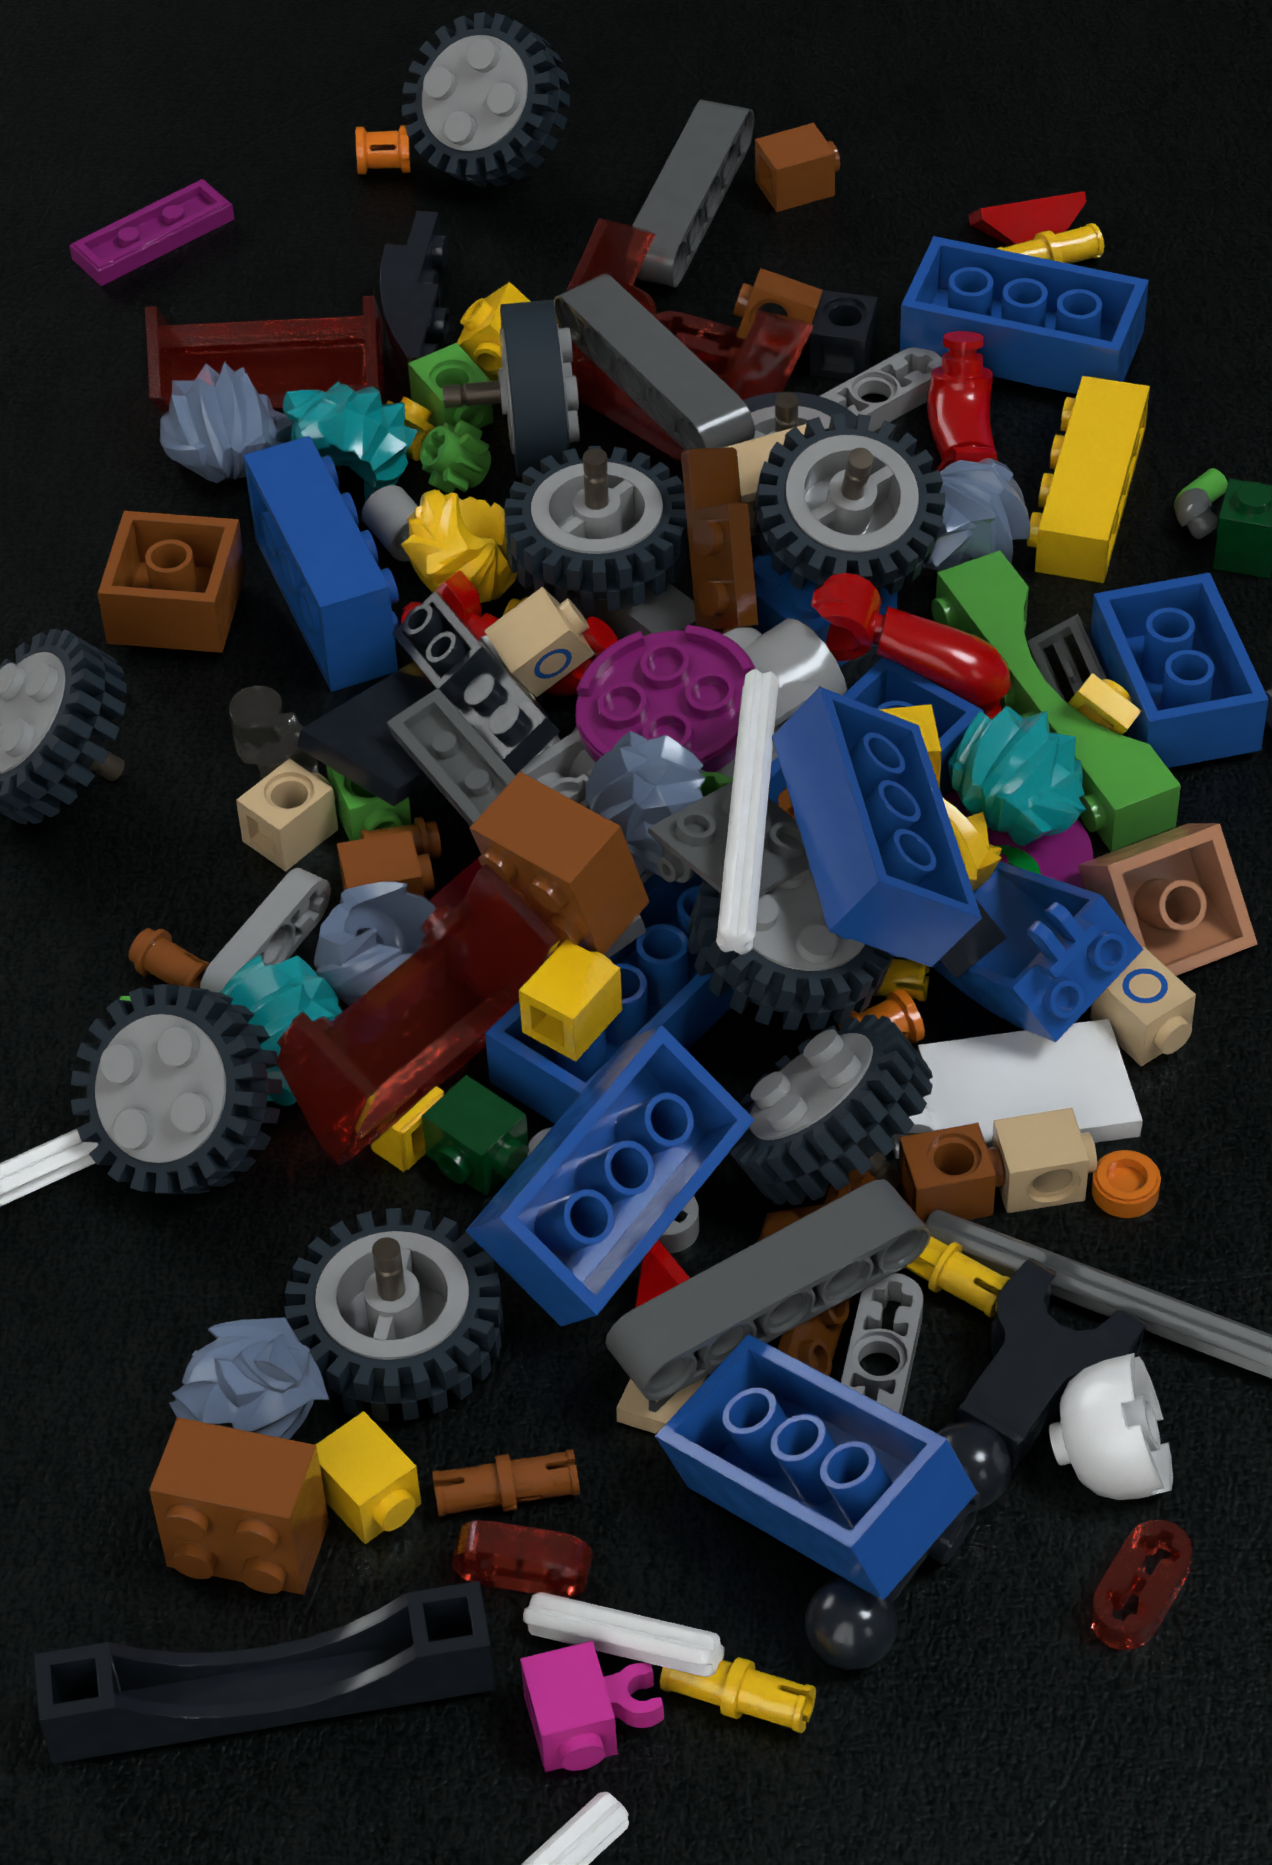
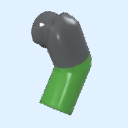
(1194, 503)

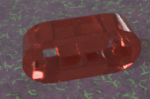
(709, 340)
(522, 1558)
(1154, 1591)

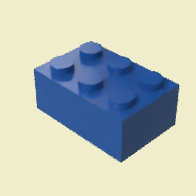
(1182, 668)

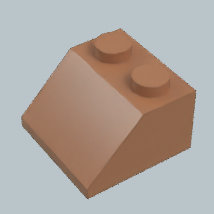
(1176, 895)

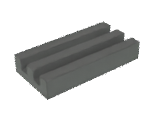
(1056, 636)

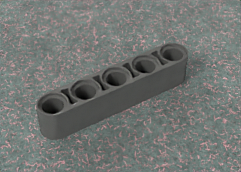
(692, 188)
(653, 366)
(767, 1288)

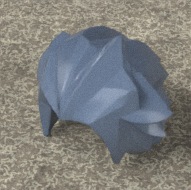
(218, 422)
(980, 513)
(641, 786)
(369, 936)
(251, 1379)

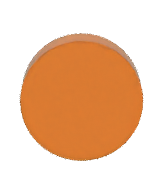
(1126, 1184)

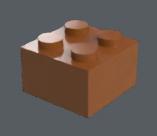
(172, 581)
(562, 862)
(240, 1506)

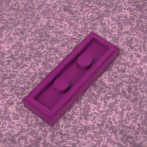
(151, 232)

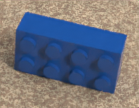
(1037, 315)
(323, 562)
(875, 828)
(610, 1176)
(817, 1465)

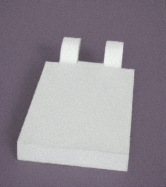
(1030, 1075)

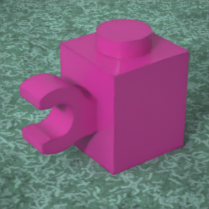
(577, 1706)

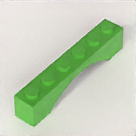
(1124, 779)

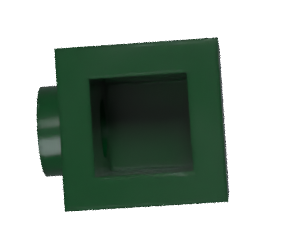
(1245, 530)
(475, 1136)

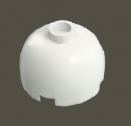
(1113, 1431)

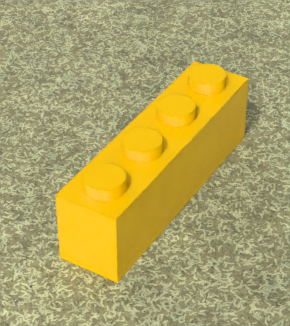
(1090, 479)

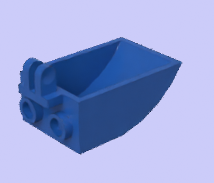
(1056, 956)

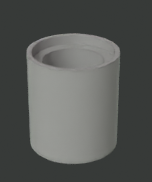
(386, 518)

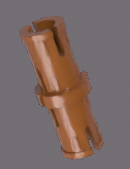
(506, 1482)

